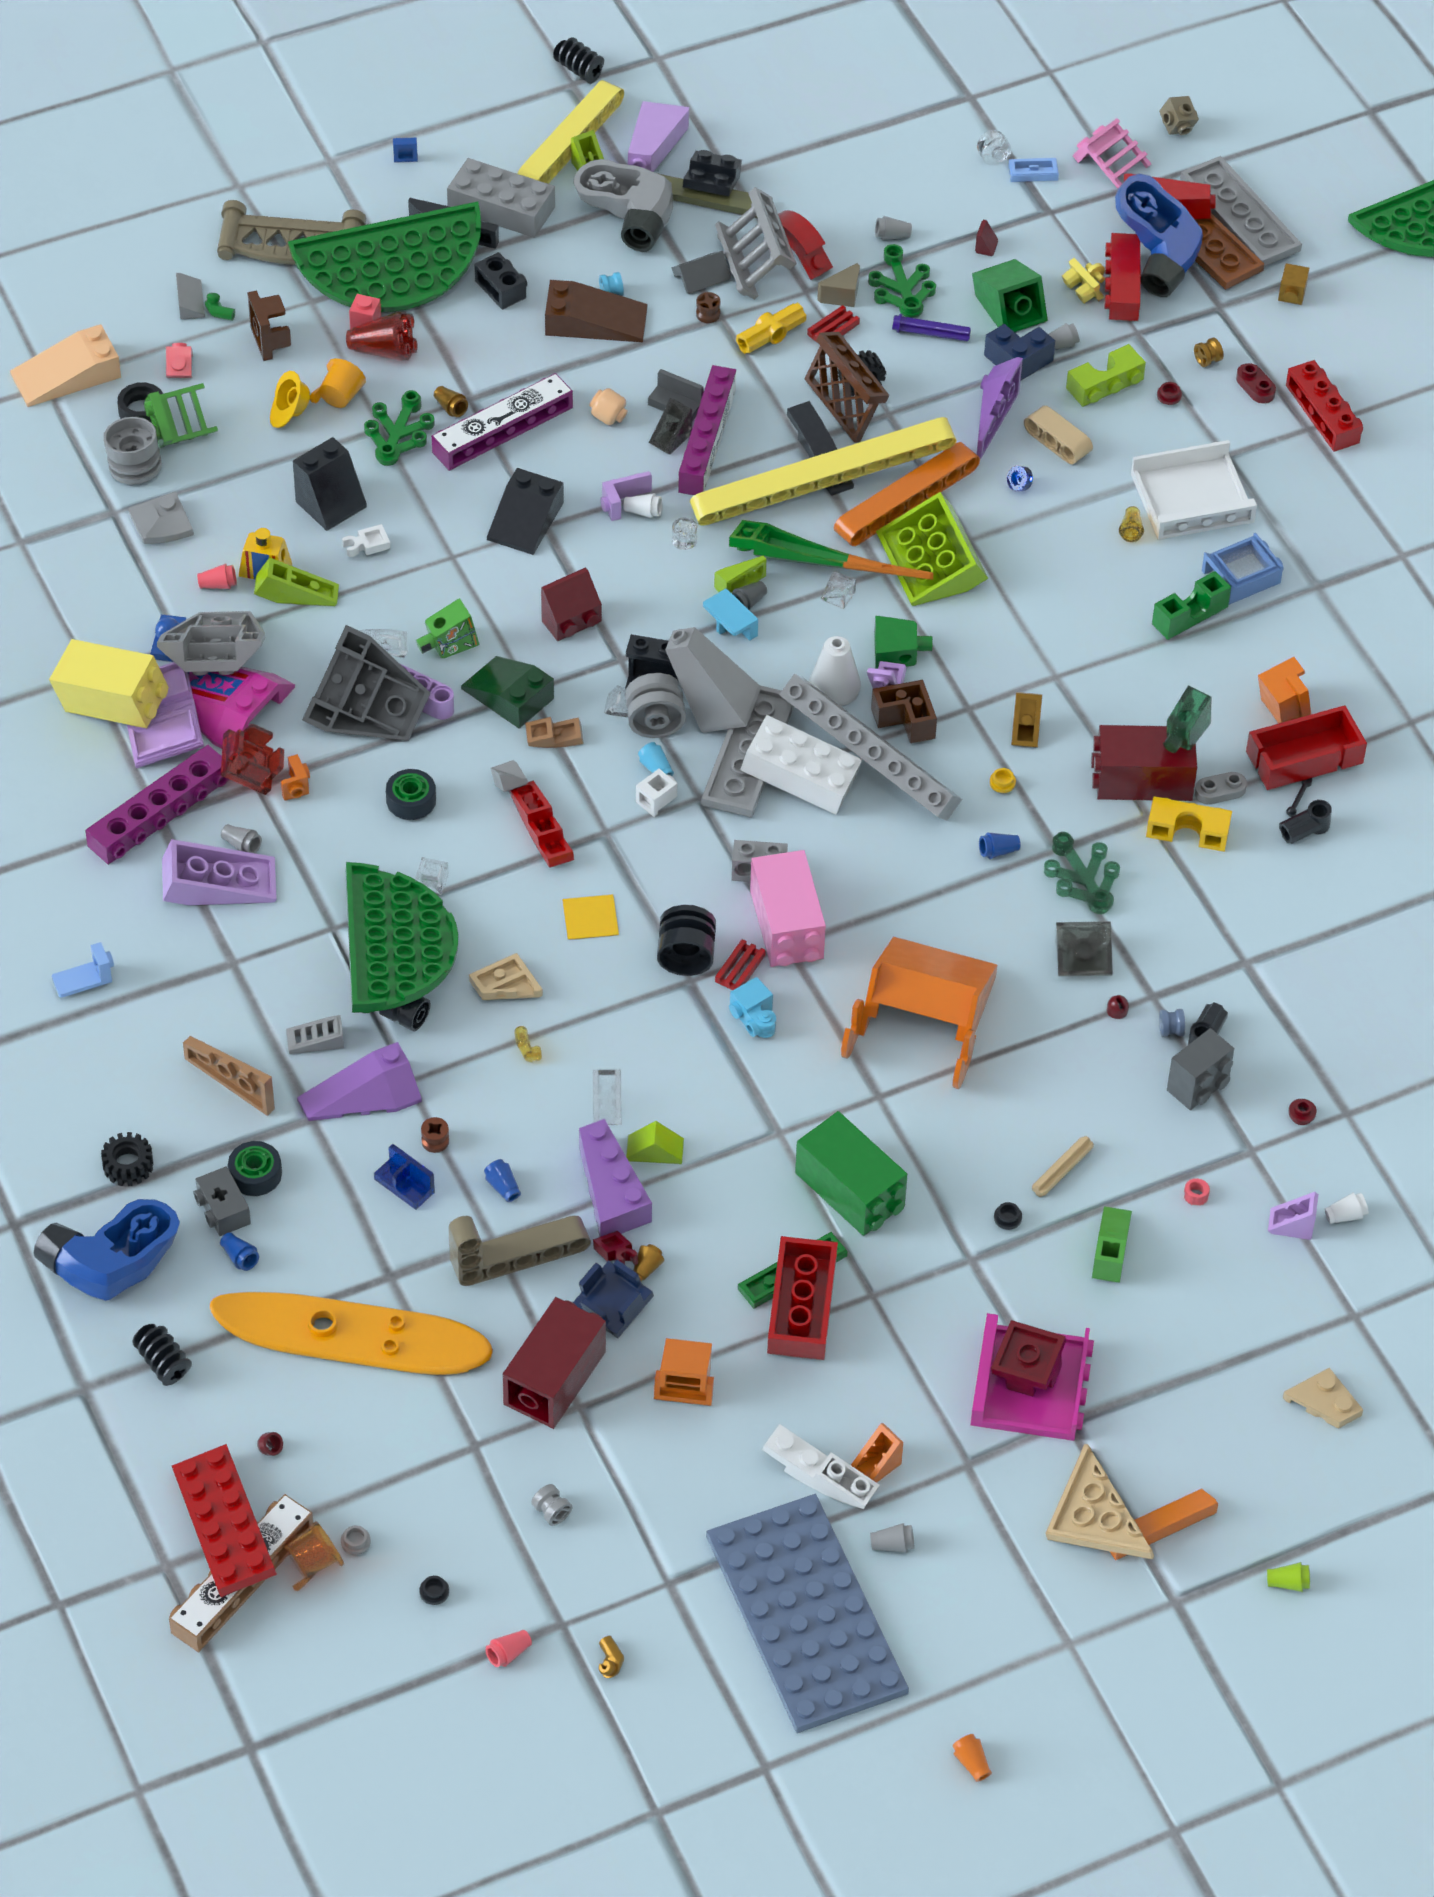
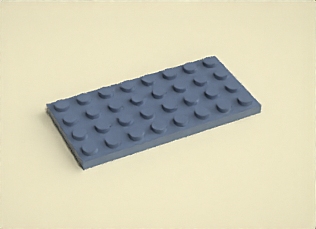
(807, 1613)

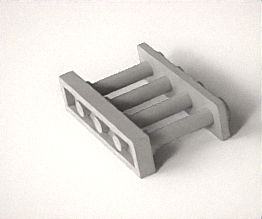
(774, 240)

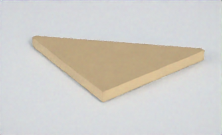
(1094, 1513)

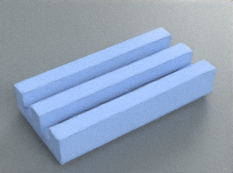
(1033, 169)

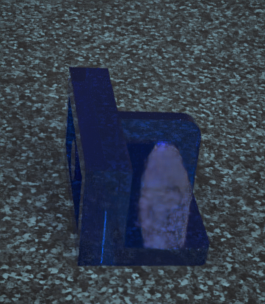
(406, 1178)

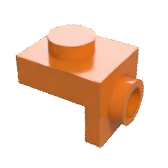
(298, 783)

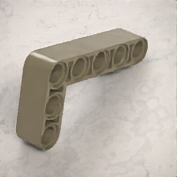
(482, 1261)

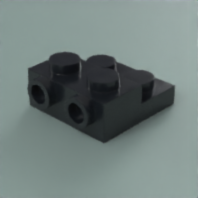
(712, 173)

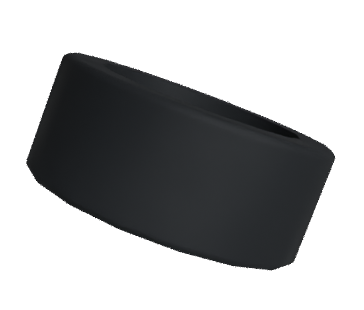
(133, 393)

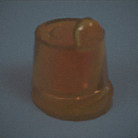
(312, 1553)

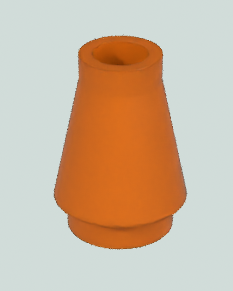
(972, 1756)

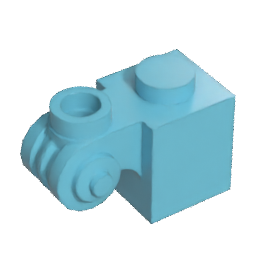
(754, 1007)

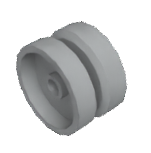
(655, 705)

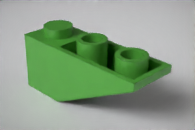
(1111, 1244)

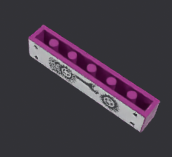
(502, 421)
(707, 430)

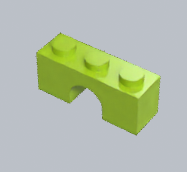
(1090, 385)

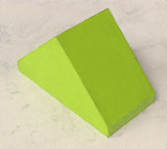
(585, 149)
(655, 1145)

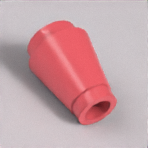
(218, 578)
(506, 1648)

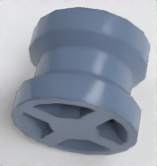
(1172, 1023)

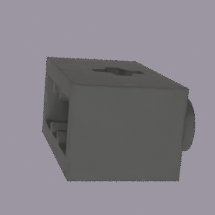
(222, 1201)

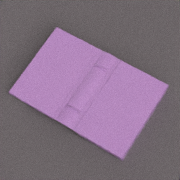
(175, 725)

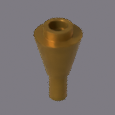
(649, 1260)

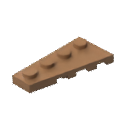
(232, 1073)

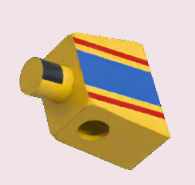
(258, 549)

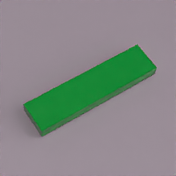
(760, 1286)

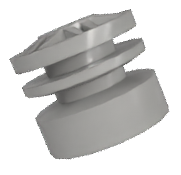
(132, 450)

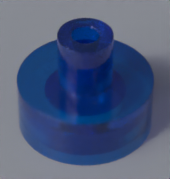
(1019, 478)

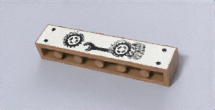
(204, 1609)

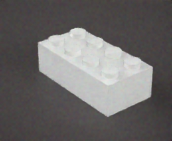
(801, 764)

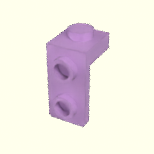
(623, 487)
(886, 674)

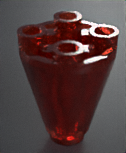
(385, 337)

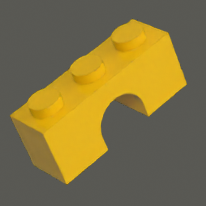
(1171, 815)

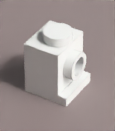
(656, 791)

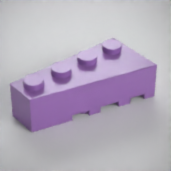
(613, 1185)

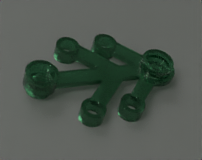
(1063, 846)

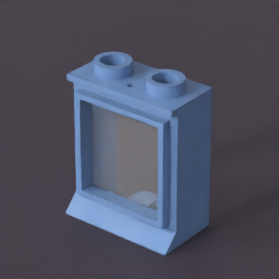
(1246, 567)

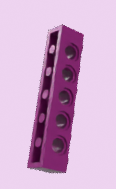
(156, 805)

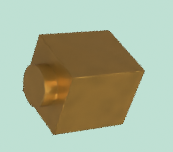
(1293, 284)

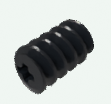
(579, 59)
(161, 1353)

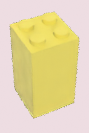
(109, 683)

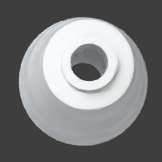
(836, 671)

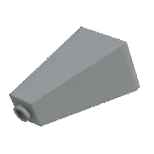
(713, 684)

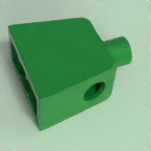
(898, 641)

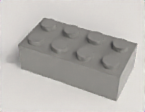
(503, 196)

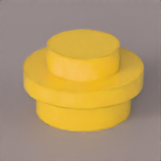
(1002, 780)

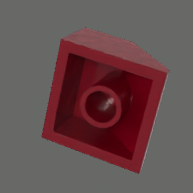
(570, 604)

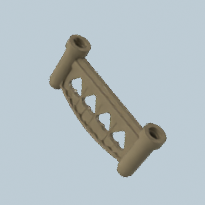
(239, 226)

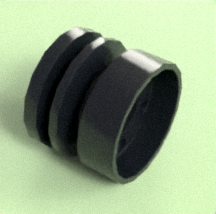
(686, 940)

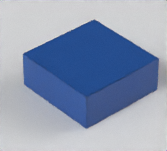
(405, 149)

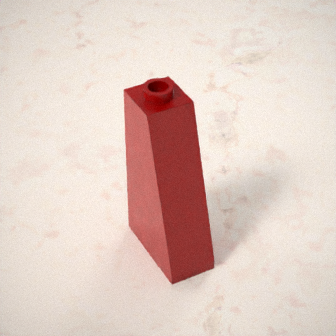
(1192, 195)

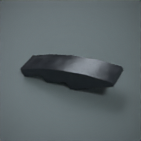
(814, 437)

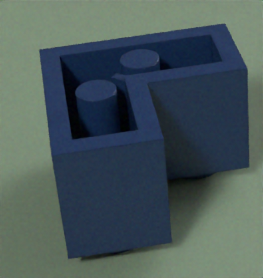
(1035, 348)

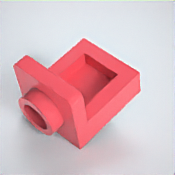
(179, 361)

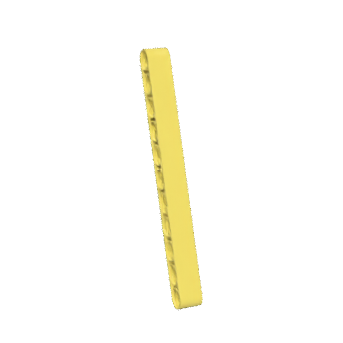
(823, 471)

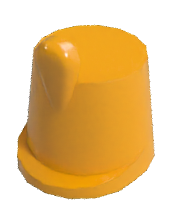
(339, 384)

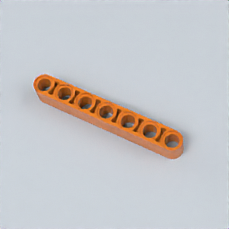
(906, 493)

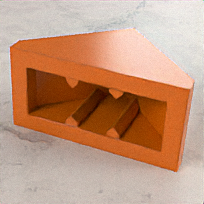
(879, 1454)

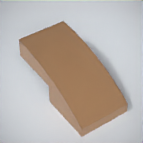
(552, 735)

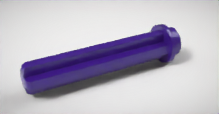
(931, 328)

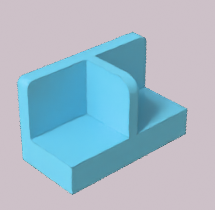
(731, 615)

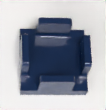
(613, 1294)

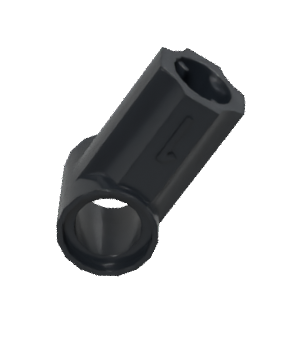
(1313, 820)
(1212, 1017)

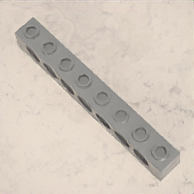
(870, 747)

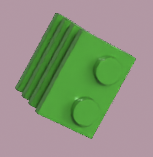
(161, 417)

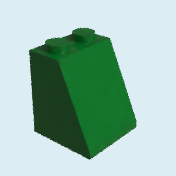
(1011, 295)

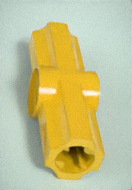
(771, 328)

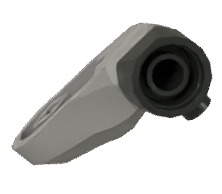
(630, 193)

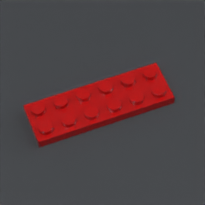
(223, 1520)

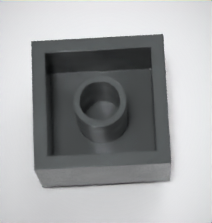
(1200, 1069)

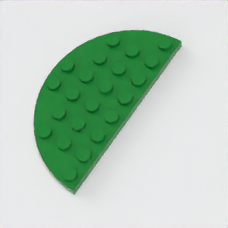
(1401, 221)
(393, 260)
(397, 938)

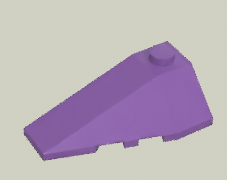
(999, 394)
(371, 1084)

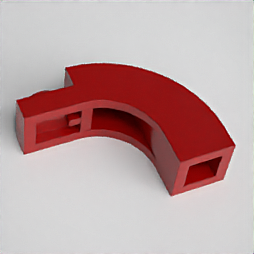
(806, 243)

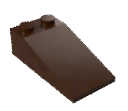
(592, 313)

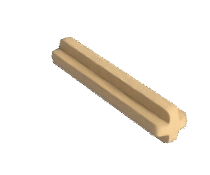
(1062, 1166)

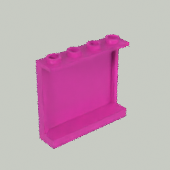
(1049, 1411)

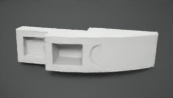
(821, 1472)

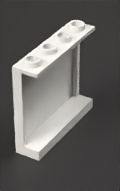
(1192, 490)

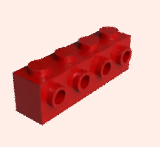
(1123, 277)
(1324, 405)

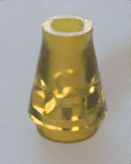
(1131, 527)

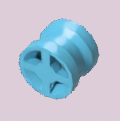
(612, 283)

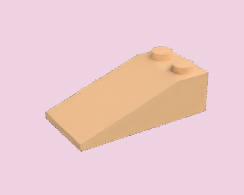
(68, 367)

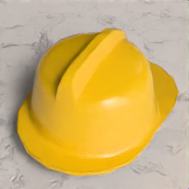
(290, 399)

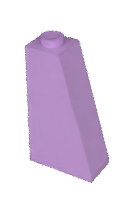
(656, 133)

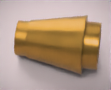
(451, 401)

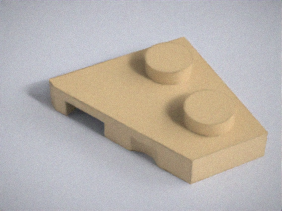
(505, 980)
(1325, 1398)

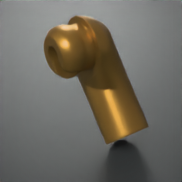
(613, 1659)

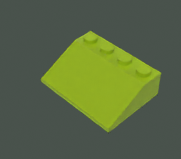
(934, 542)

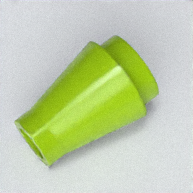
(1290, 1577)

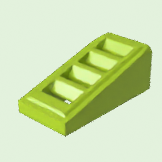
(740, 574)

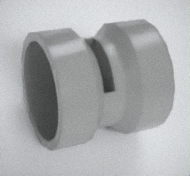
(551, 1504)

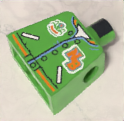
(449, 631)

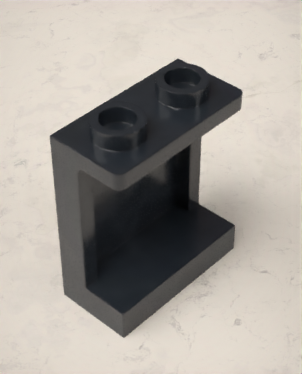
(647, 656)

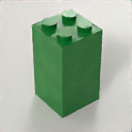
(851, 1173)

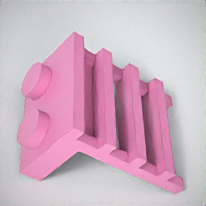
(1104, 139)

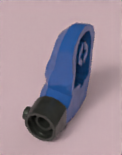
(1163, 228)

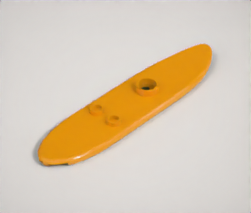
(358, 1332)

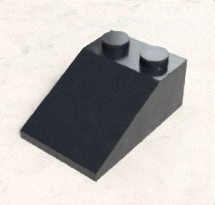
(526, 511)

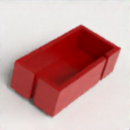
(1306, 747)

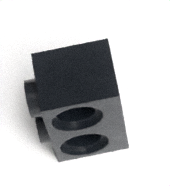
(500, 280)

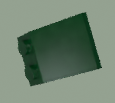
(511, 689)

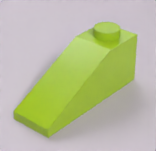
(294, 586)

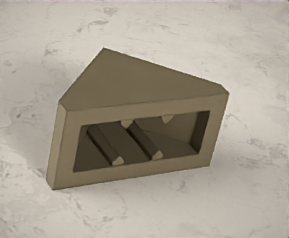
(840, 287)

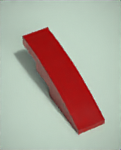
(541, 824)

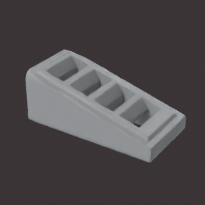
(320, 1026)

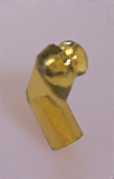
(523, 1043)

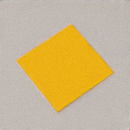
(590, 916)

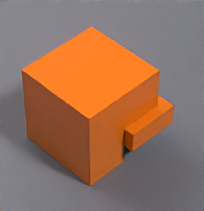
(1284, 691)
(685, 1373)

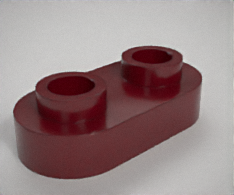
(1256, 383)

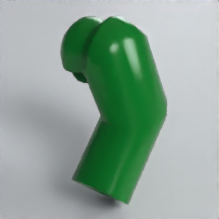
(216, 309)

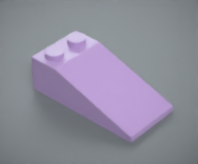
(216, 875)

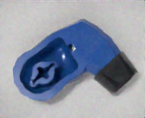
(117, 1255)

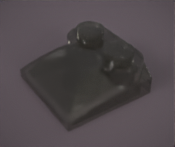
(1084, 948)

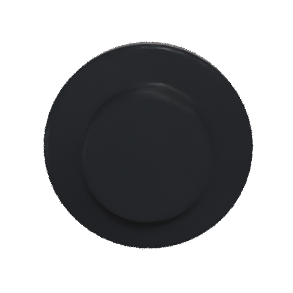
(1008, 1216)
(434, 1590)

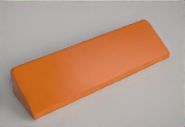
(1175, 1517)

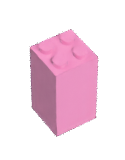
(787, 908)

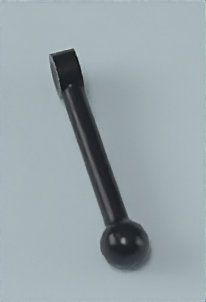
(1291, 811)

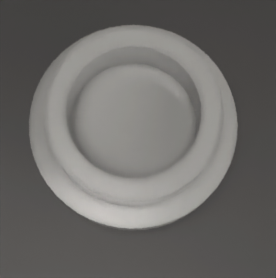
(355, 1540)

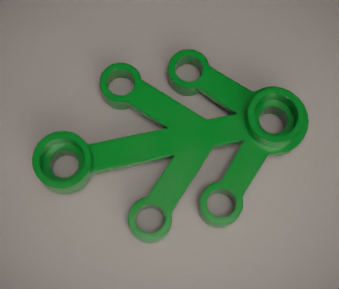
(909, 304)
(389, 452)

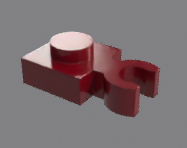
(615, 1247)

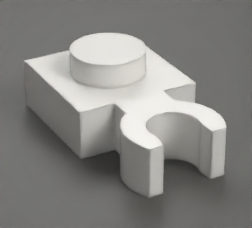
(370, 540)

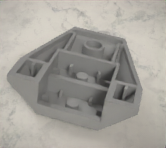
(213, 642)

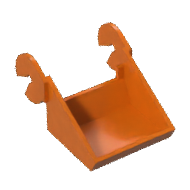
(930, 985)

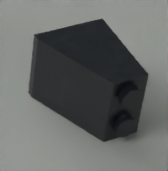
(327, 484)

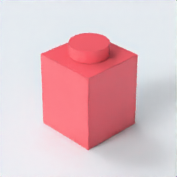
(364, 310)

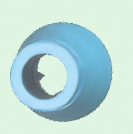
(654, 758)

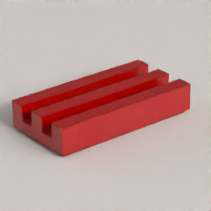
(832, 321)
(740, 948)

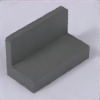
(703, 271)
(678, 388)

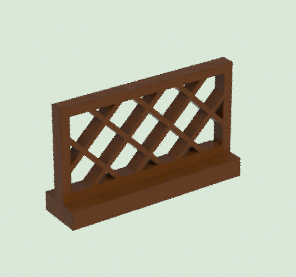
(853, 372)

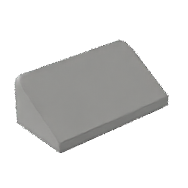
(190, 297)

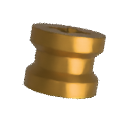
(1208, 352)

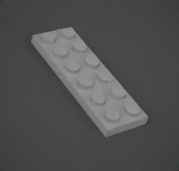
(1244, 212)
(728, 786)

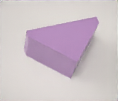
(1294, 1217)

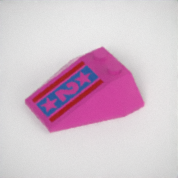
(234, 699)

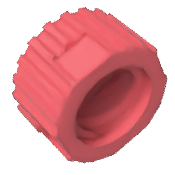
(1196, 1184)

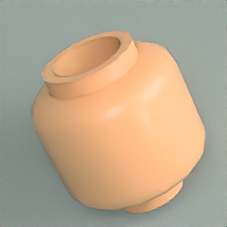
(608, 406)

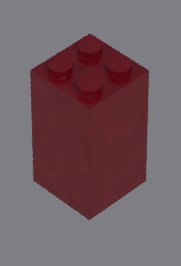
(1137, 766)
(554, 1362)

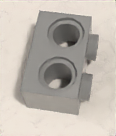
(745, 850)

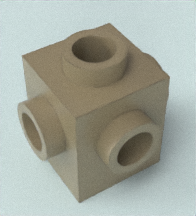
(1179, 115)

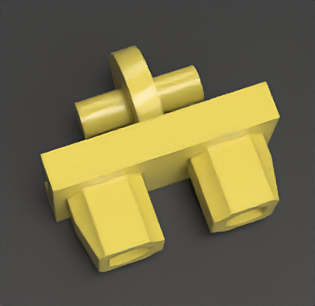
(1088, 279)

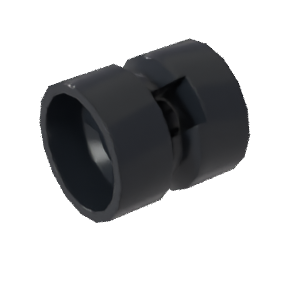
(409, 1015)

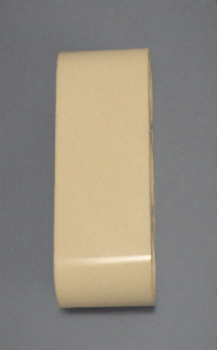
(1058, 434)

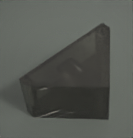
(672, 427)

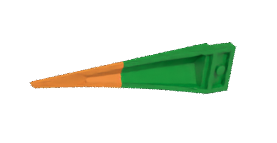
(781, 545)

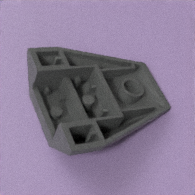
(366, 692)

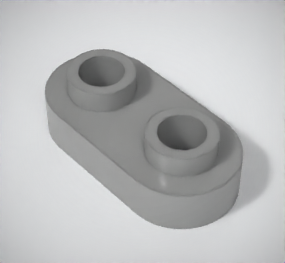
(1223, 788)

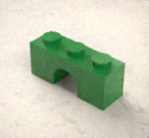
(1176, 615)

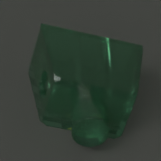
(1188, 720)

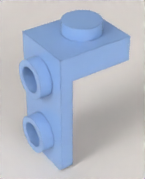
(86, 975)

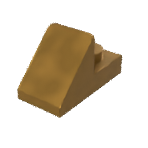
(1026, 719)

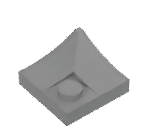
(161, 520)

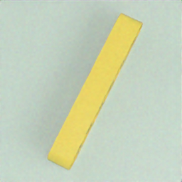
(586, 116)

